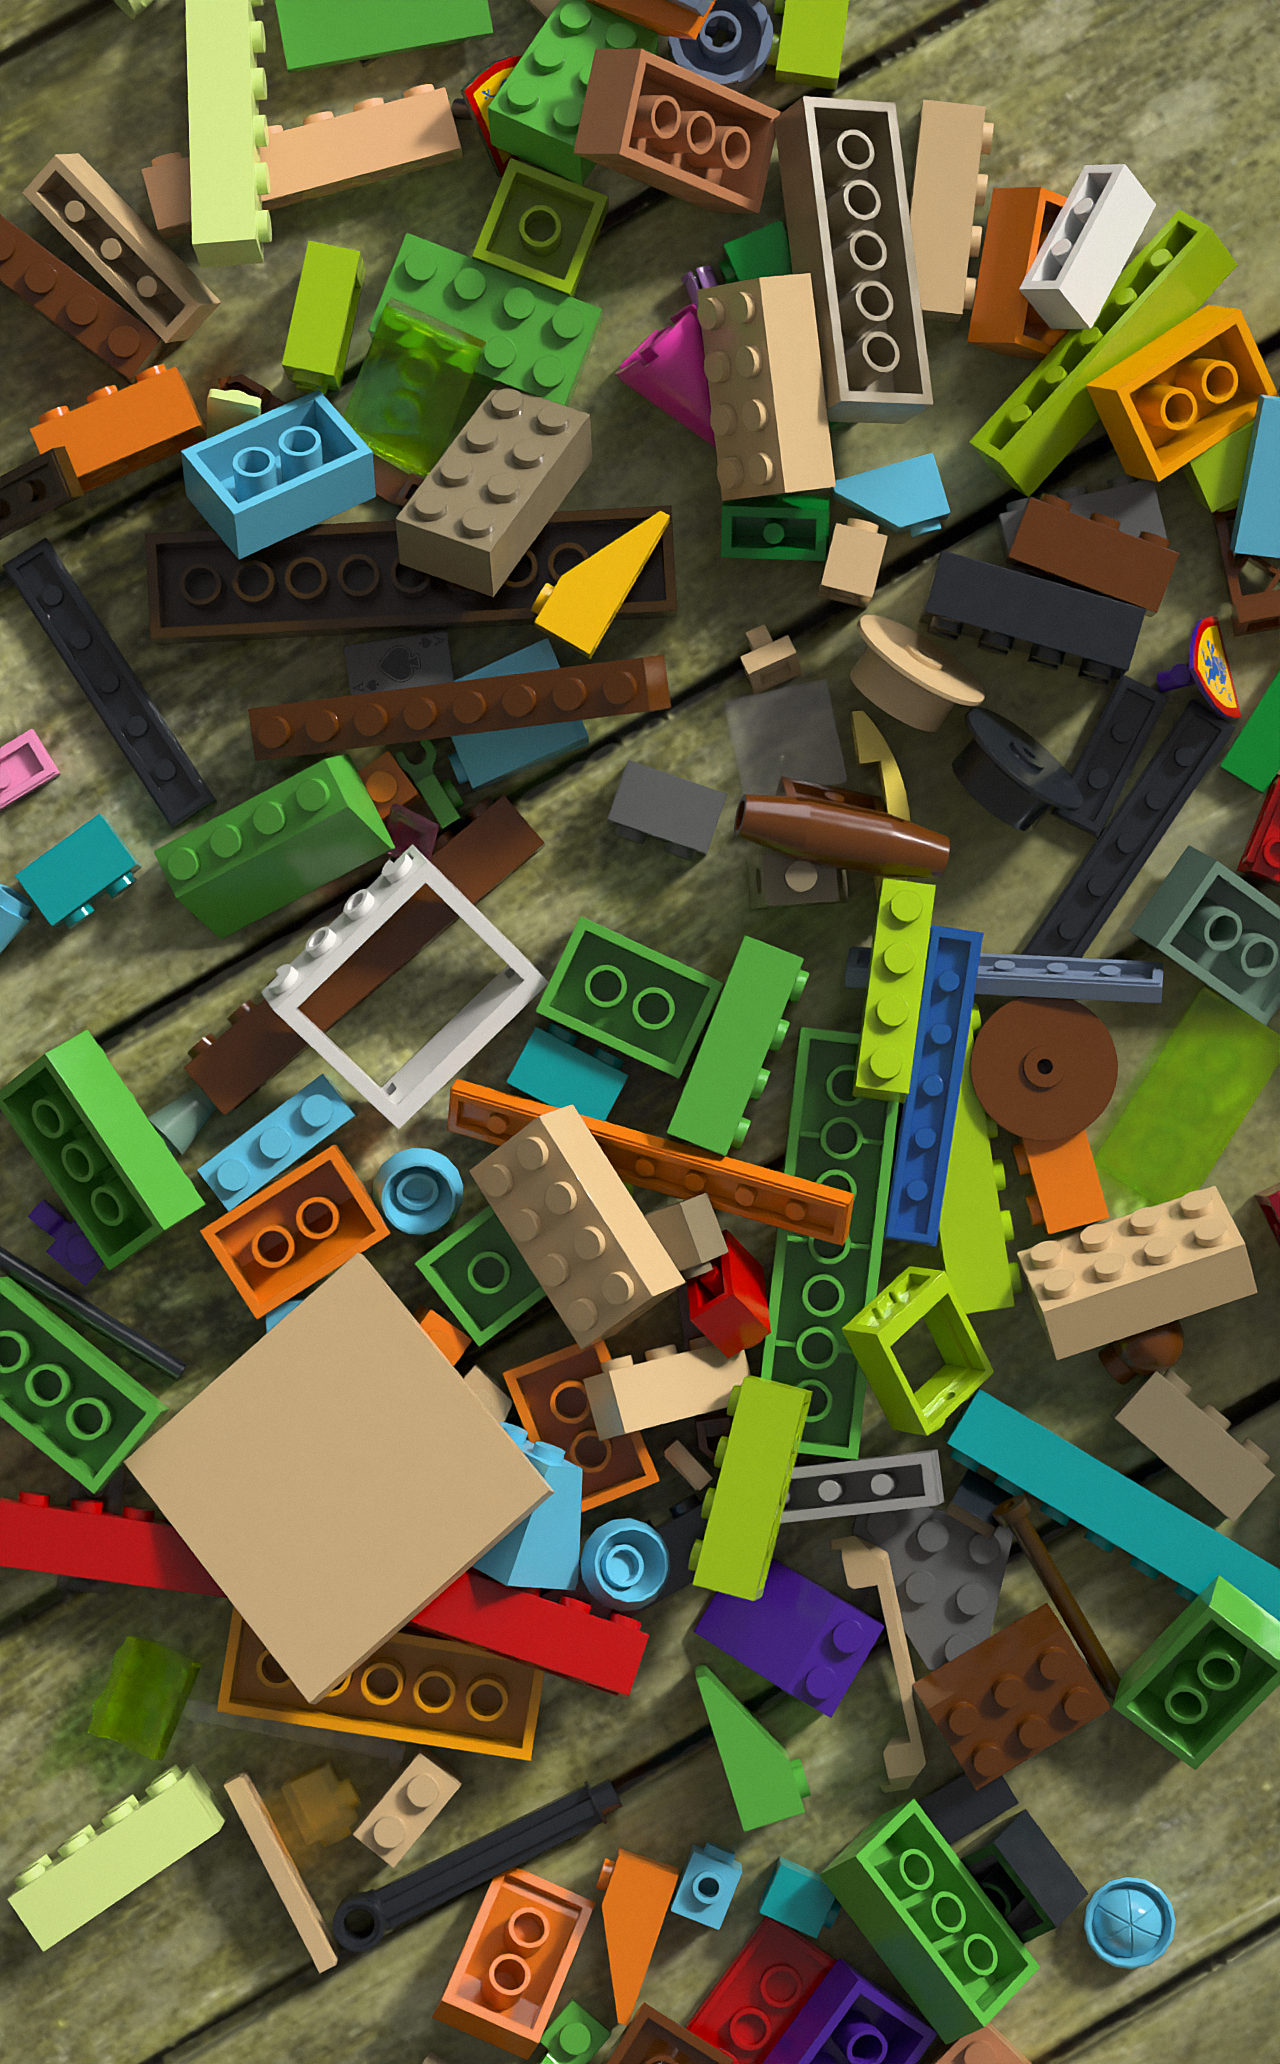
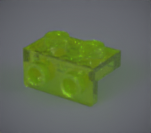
(144, 1696)

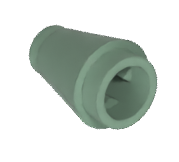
(183, 1119)

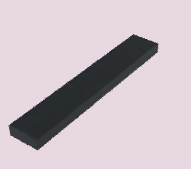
(109, 683)
(1131, 834)

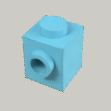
(706, 1884)

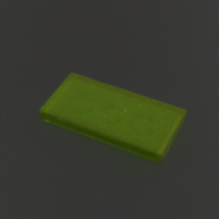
(1190, 1100)

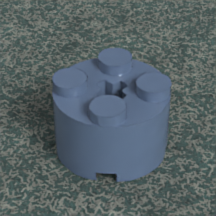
(740, 59)

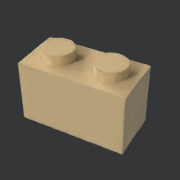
(852, 563)
(408, 1806)

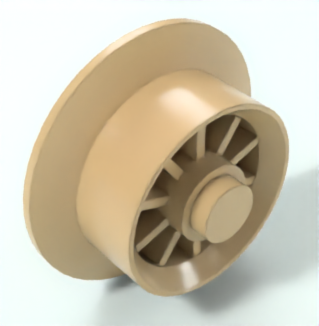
(911, 675)

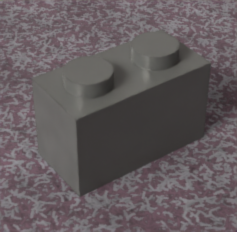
(666, 810)

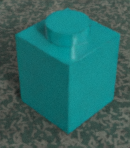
(798, 1899)

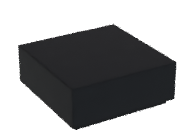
(975, 1503)

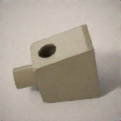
(789, 882)

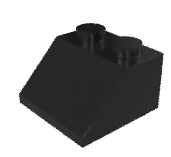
(1023, 1876)

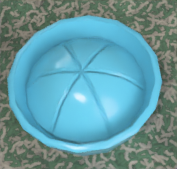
(414, 1176)
(613, 1575)
(1129, 1923)

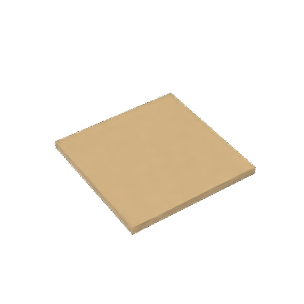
(338, 1478)

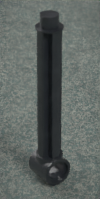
(475, 1863)

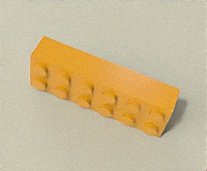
(406, 1691)

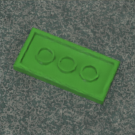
(356, 30)

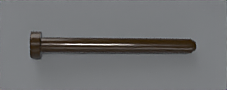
(1014, 1514)

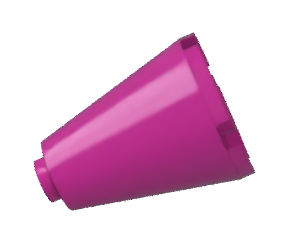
(671, 373)

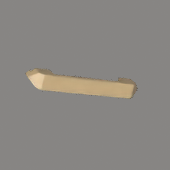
(870, 1566)

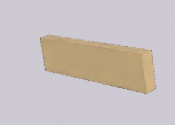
(282, 1870)

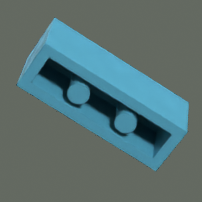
(277, 1142)

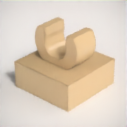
(769, 660)

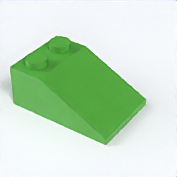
(756, 1763)

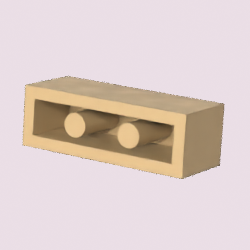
(663, 1388)

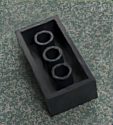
(1032, 617)

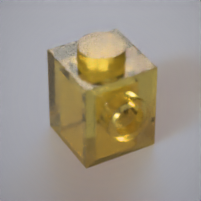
(322, 1803)

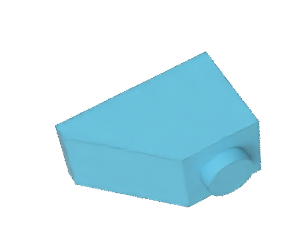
(898, 496)

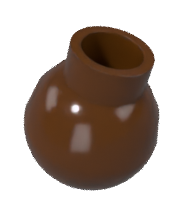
(1143, 1352)

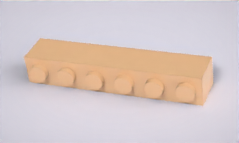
(326, 154)

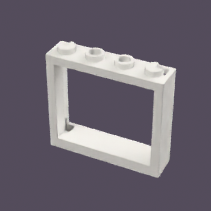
(457, 1039)

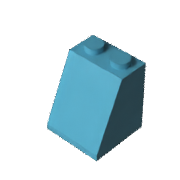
(504, 753)
(547, 1542)

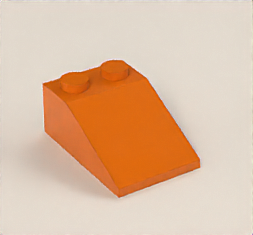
(514, 1961)

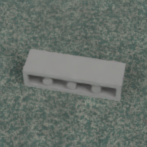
(864, 1486)

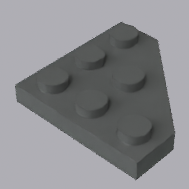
(941, 1575)

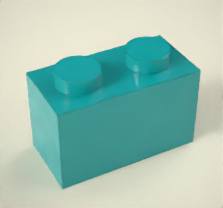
(79, 873)
(566, 1076)

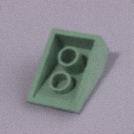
(1217, 932)

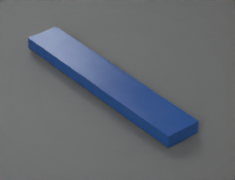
(934, 1086)

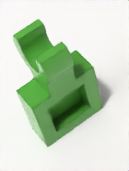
(440, 797)
(573, 2036)

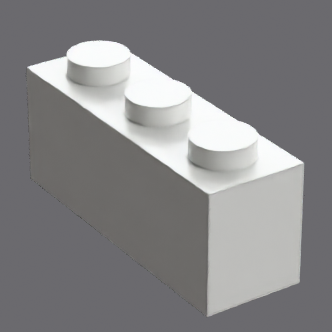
(1087, 246)

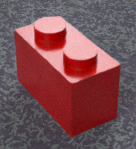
(731, 1300)

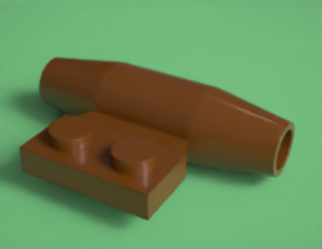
(840, 831)

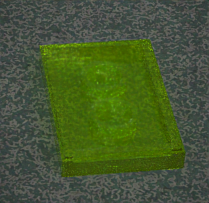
(412, 386)

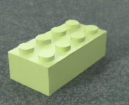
(118, 1857)

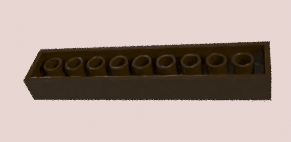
(353, 582)

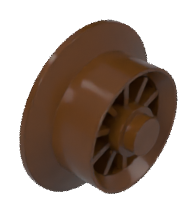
(1044, 1067)

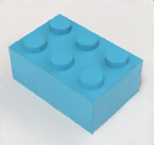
(278, 474)

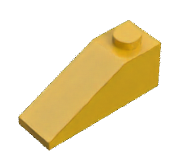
(593, 591)

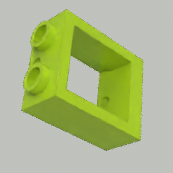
(323, 317)
(886, 1318)

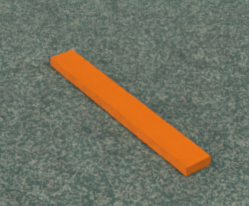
(669, 1166)

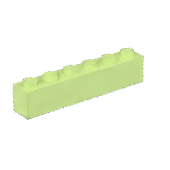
(227, 132)

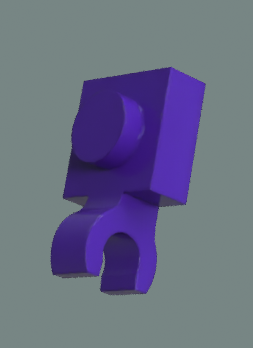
(71, 1245)

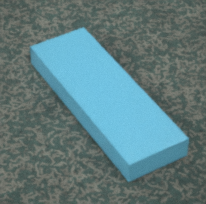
(1258, 509)

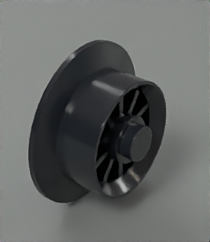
(1012, 772)

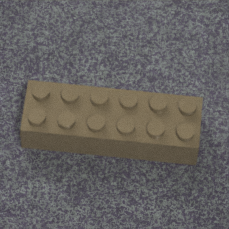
(857, 243)

